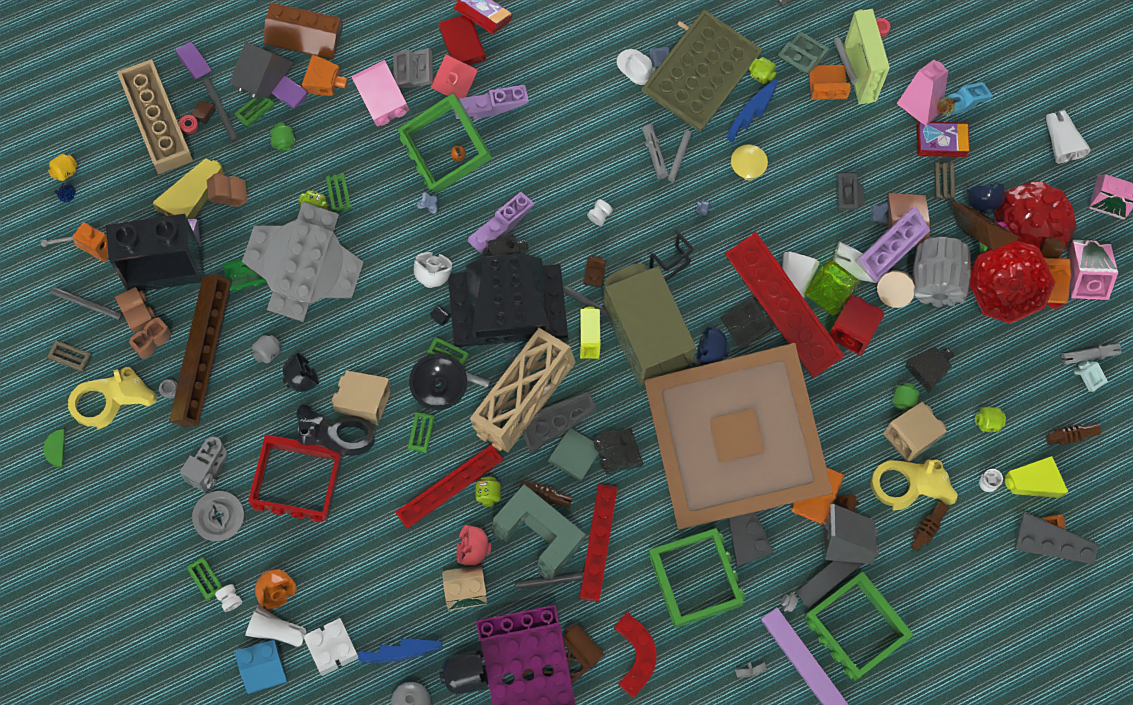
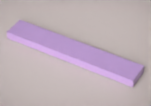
(802, 659)

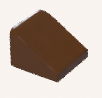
(203, 112)

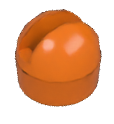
(454, 155)

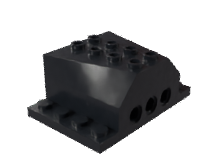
(506, 300)

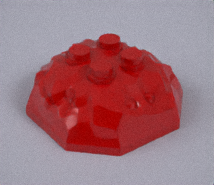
(1037, 213)
(1011, 281)

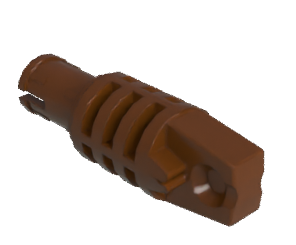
(1072, 434)
(549, 494)
(929, 527)

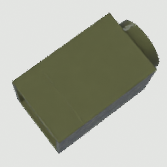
(647, 322)

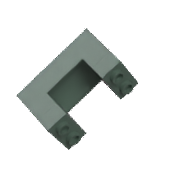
(548, 523)

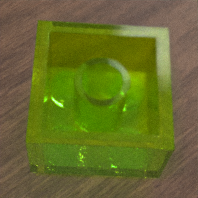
(832, 287)

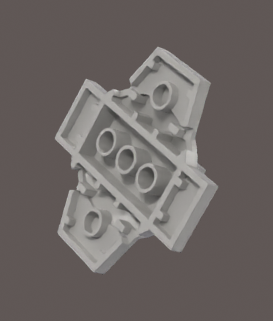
(302, 262)

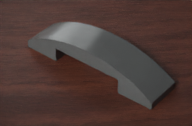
(825, 581)

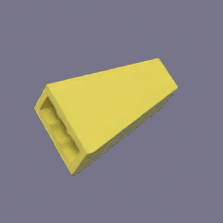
(189, 192)

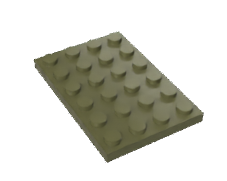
(701, 70)

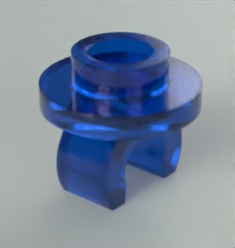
(66, 192)

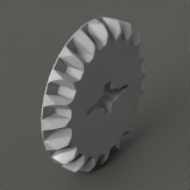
(204, 513)

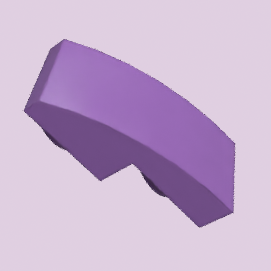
(193, 60)

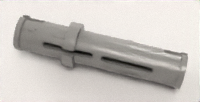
(652, 144)
(1099, 352)

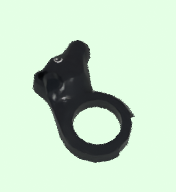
(317, 430)

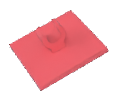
(454, 77)

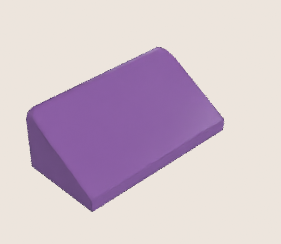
(290, 92)

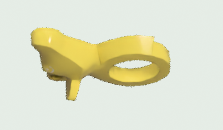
(119, 390)
(923, 479)

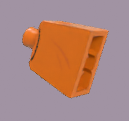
(323, 77)
(90, 240)

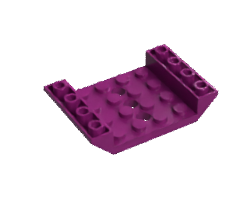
(522, 643)

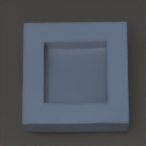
(658, 55)

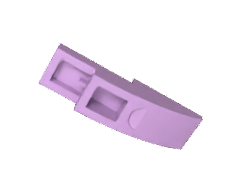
(495, 102)
(503, 222)

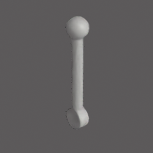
(44, 243)

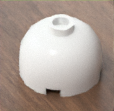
(432, 270)

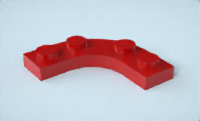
(645, 654)

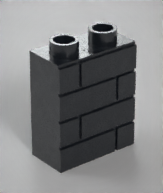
(155, 253)

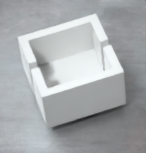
(330, 646)

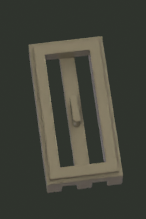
(944, 166)
(84, 362)

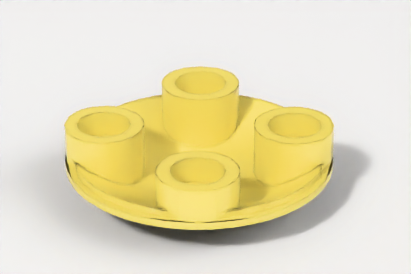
(749, 161)

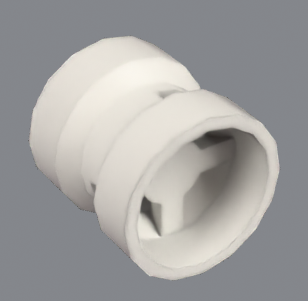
(599, 212)
(994, 480)
(228, 598)

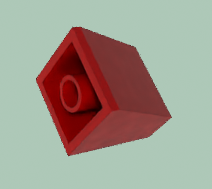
(856, 325)

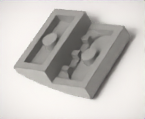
(413, 68)

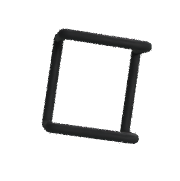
(684, 255)

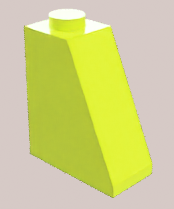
(589, 333)
(1037, 479)

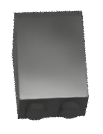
(259, 71)
(850, 536)

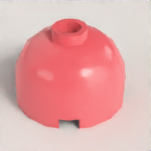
(473, 546)

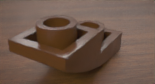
(1052, 248)

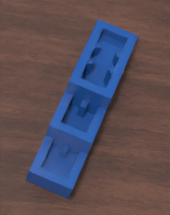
(754, 107)
(407, 650)

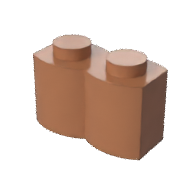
(227, 190)
(134, 309)
(152, 336)

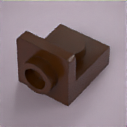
(594, 271)

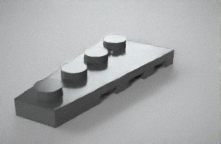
(556, 420)
(1043, 538)
(748, 539)

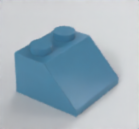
(261, 666)

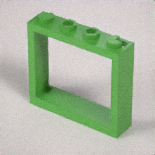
(427, 117)
(725, 558)
(884, 609)

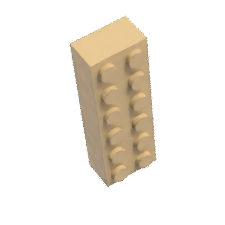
(155, 116)

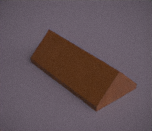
(981, 226)

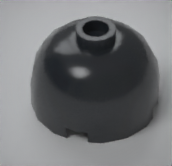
(298, 374)

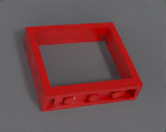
(293, 446)

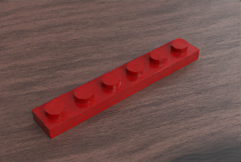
(449, 486)
(598, 543)

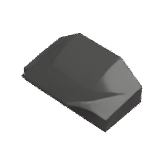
(849, 192)

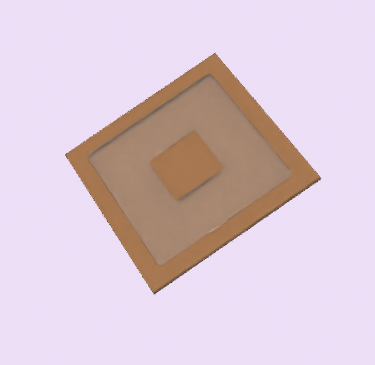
(737, 436)

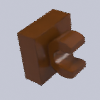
(848, 502)

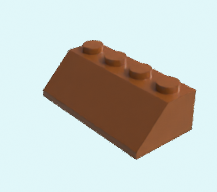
(302, 31)

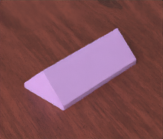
(893, 244)

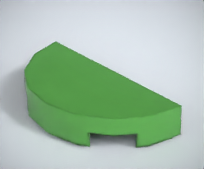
(54, 448)

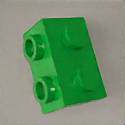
(241, 275)

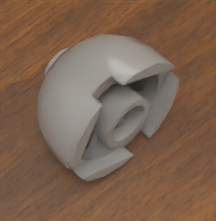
(411, 694)

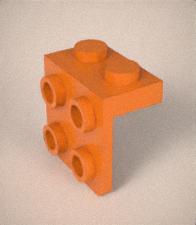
(829, 83)
(1061, 272)

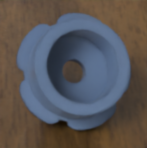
(703, 208)

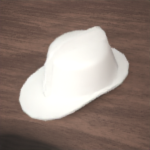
(635, 66)

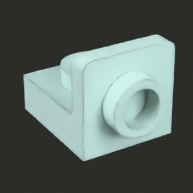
(1091, 374)

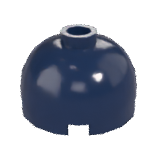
(986, 198)
(712, 347)

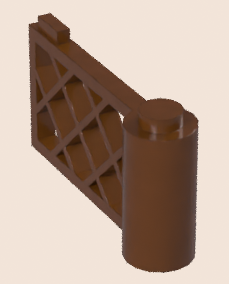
(582, 648)

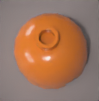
(274, 588)

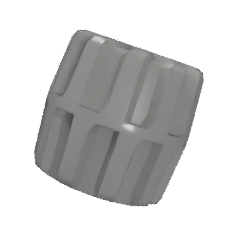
(942, 271)

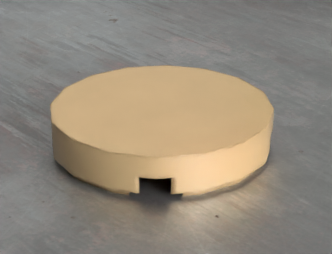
(896, 288)

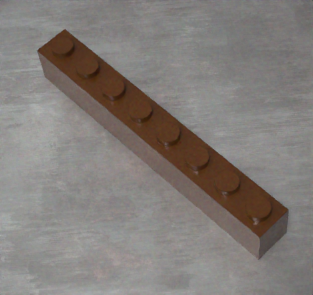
(200, 351)

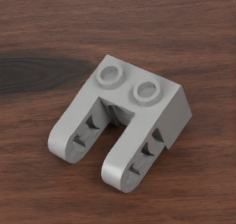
(200, 470)

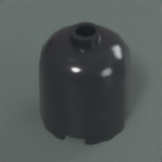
(465, 673)

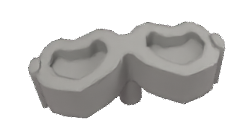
(741, 673)

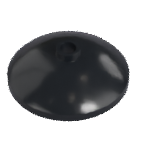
(435, 370)

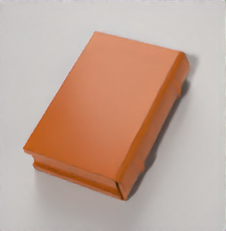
(818, 508)

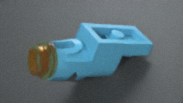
(964, 99)

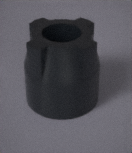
(440, 315)

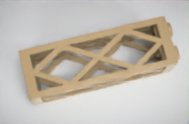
(488, 417)

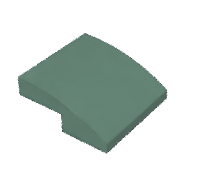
(804, 53)
(574, 454)

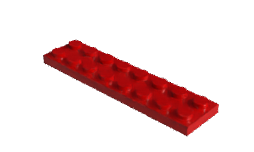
(784, 304)

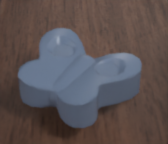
(429, 202)
(878, 213)

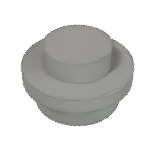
(168, 388)
(789, 602)

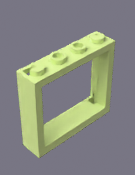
(865, 32)

